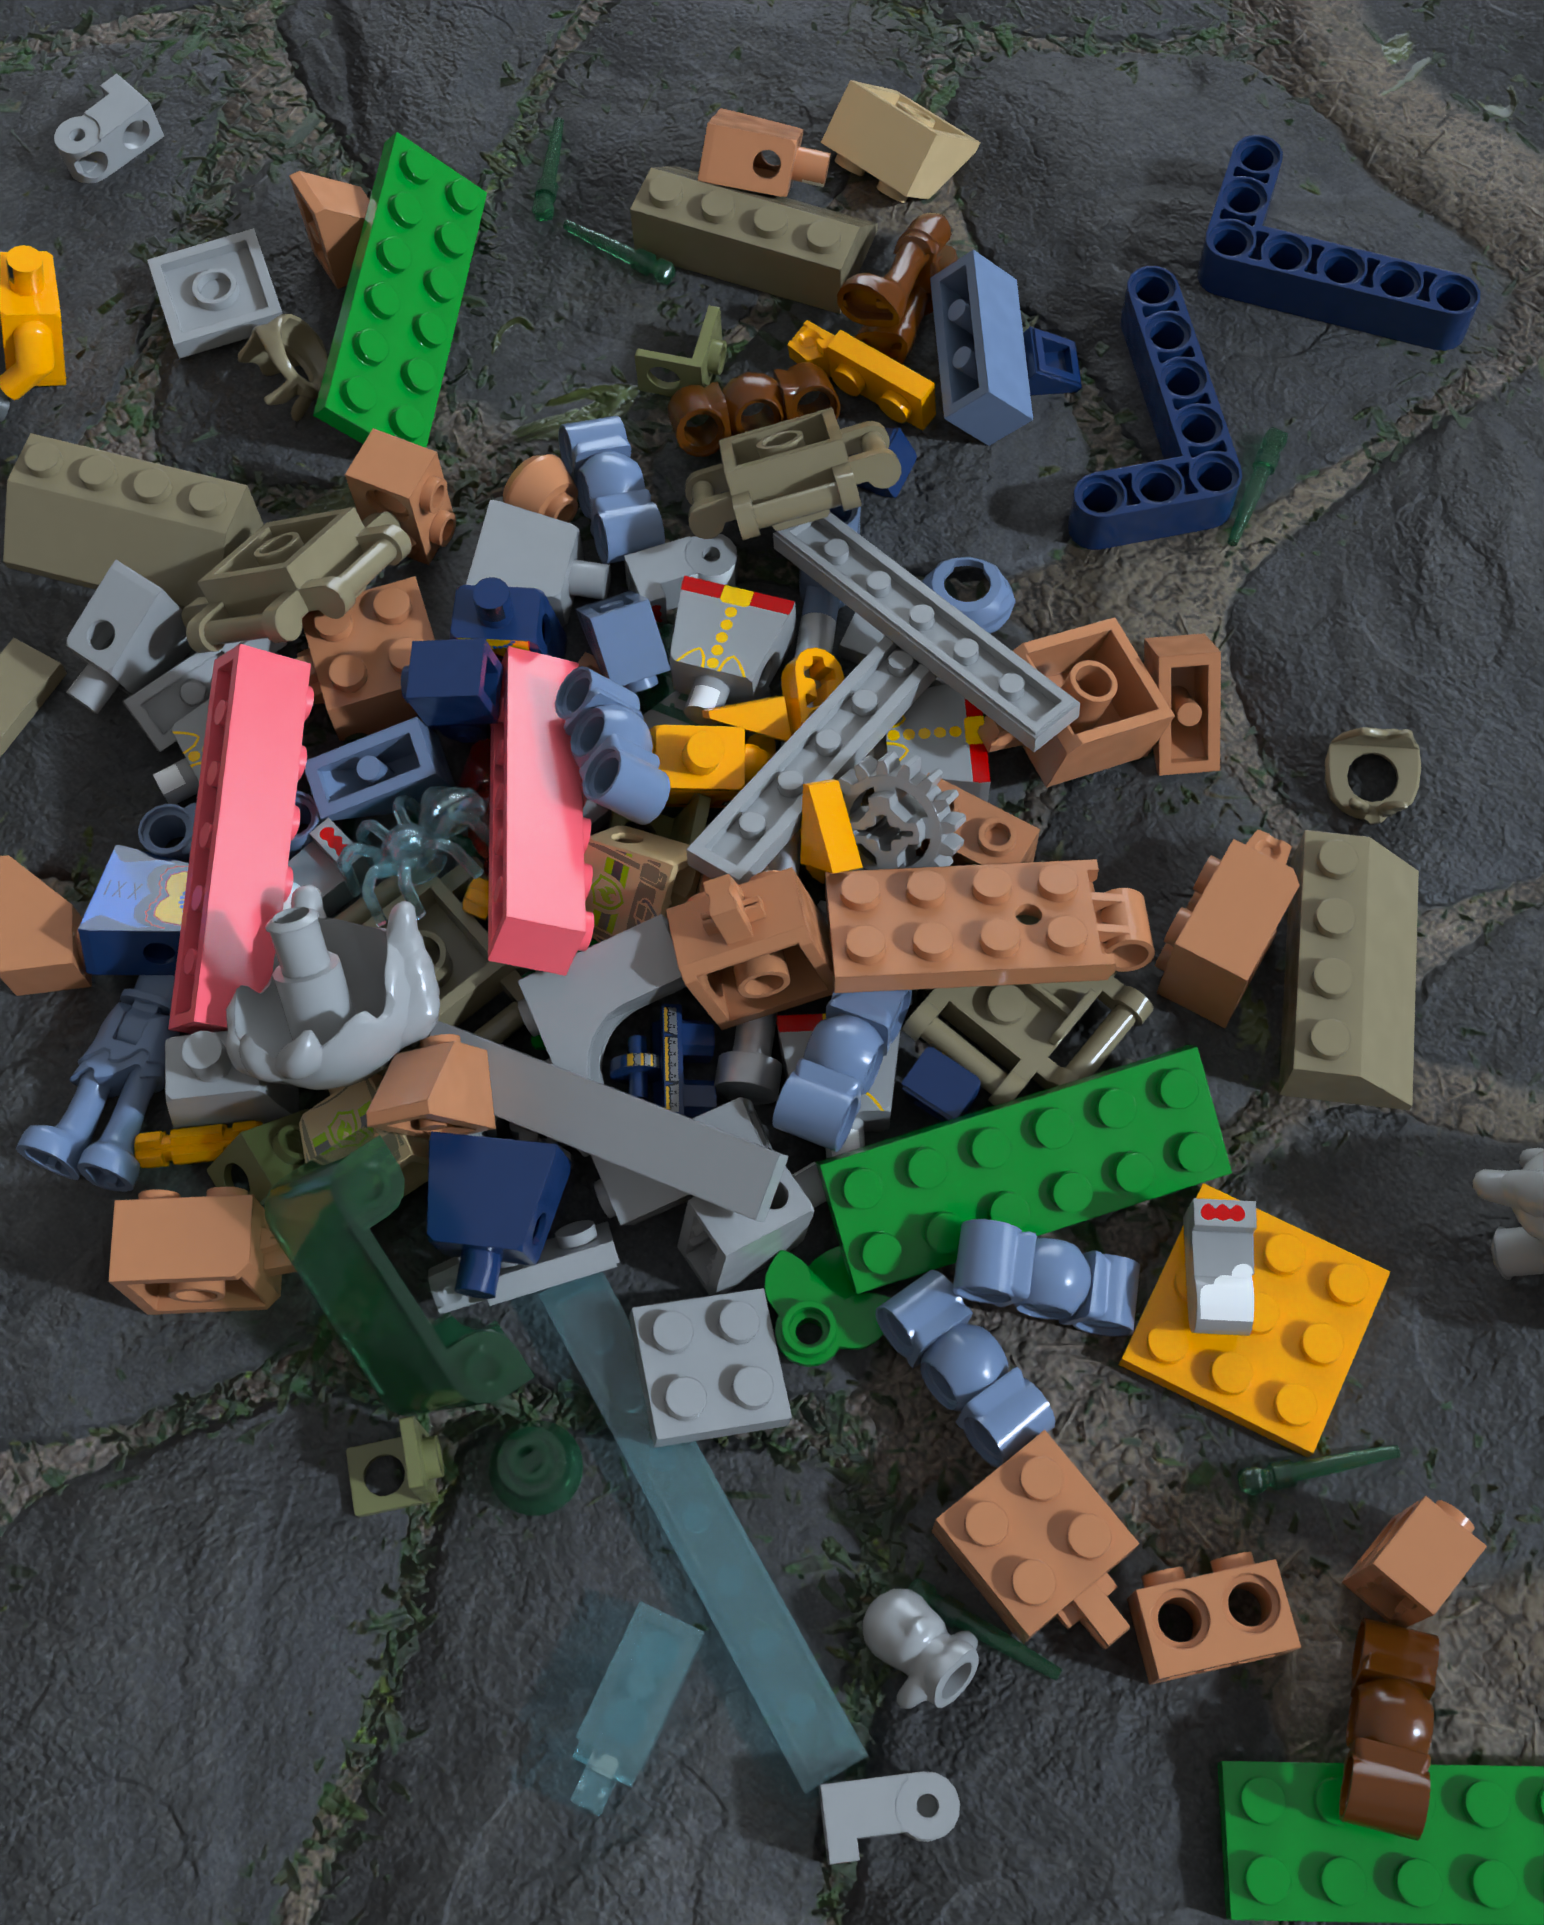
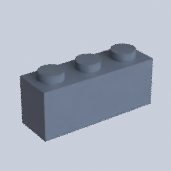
(981, 348)

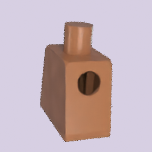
(735, 156)

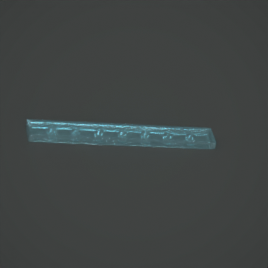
(708, 1541)

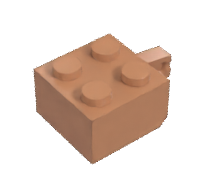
(362, 657)
(1118, 700)
(1227, 927)
(752, 946)
(196, 1252)
(1040, 1544)

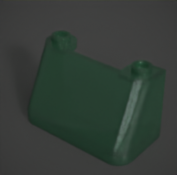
(323, 1227)

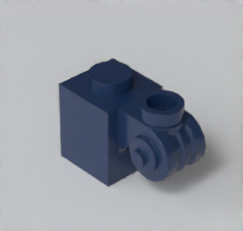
(454, 686)

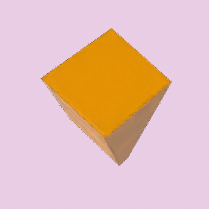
(759, 716)
(826, 829)

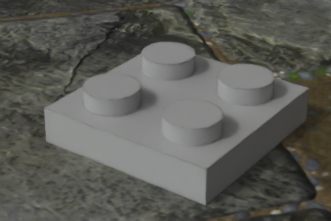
(214, 292)
(709, 1367)

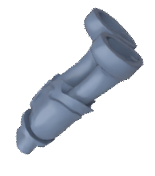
(121, 1061)

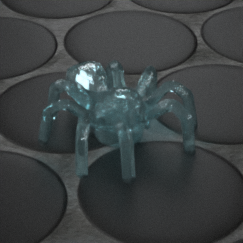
(413, 849)

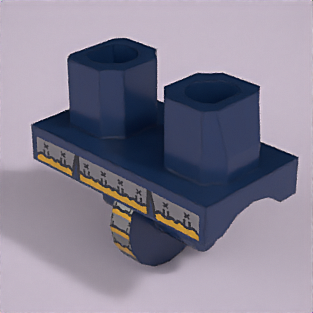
(671, 1045)

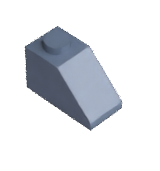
(625, 640)
(376, 769)

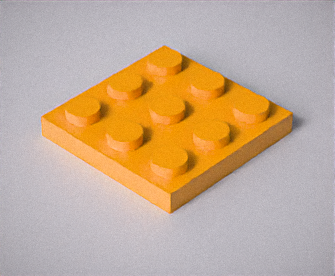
(1303, 1337)

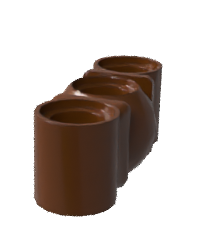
(726, 406)
(1390, 1729)

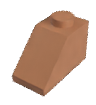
(333, 221)
(1190, 681)
(37, 935)
(435, 1090)

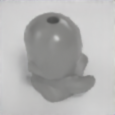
(914, 1640)

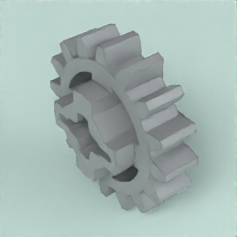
(900, 814)

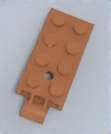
(964, 932)

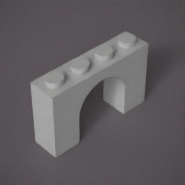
(575, 1023)

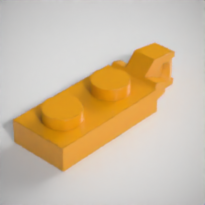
(865, 371)

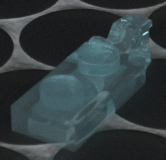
(633, 1703)

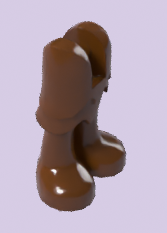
(897, 302)

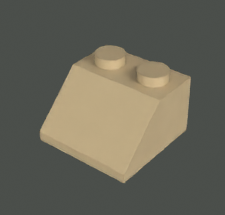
(896, 142)

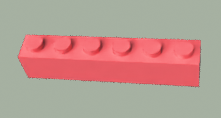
(536, 824)
(240, 832)

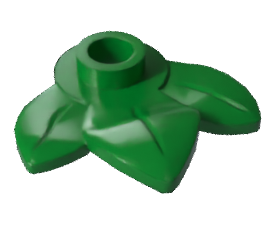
(819, 1297)

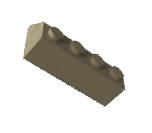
(749, 236)
(86, 507)
(1350, 974)

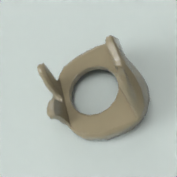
(281, 347)
(1392, 744)

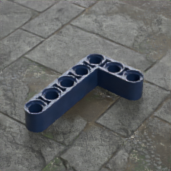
(1321, 277)
(1186, 423)

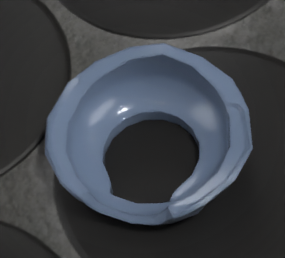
(988, 612)

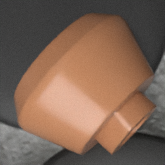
(543, 487)

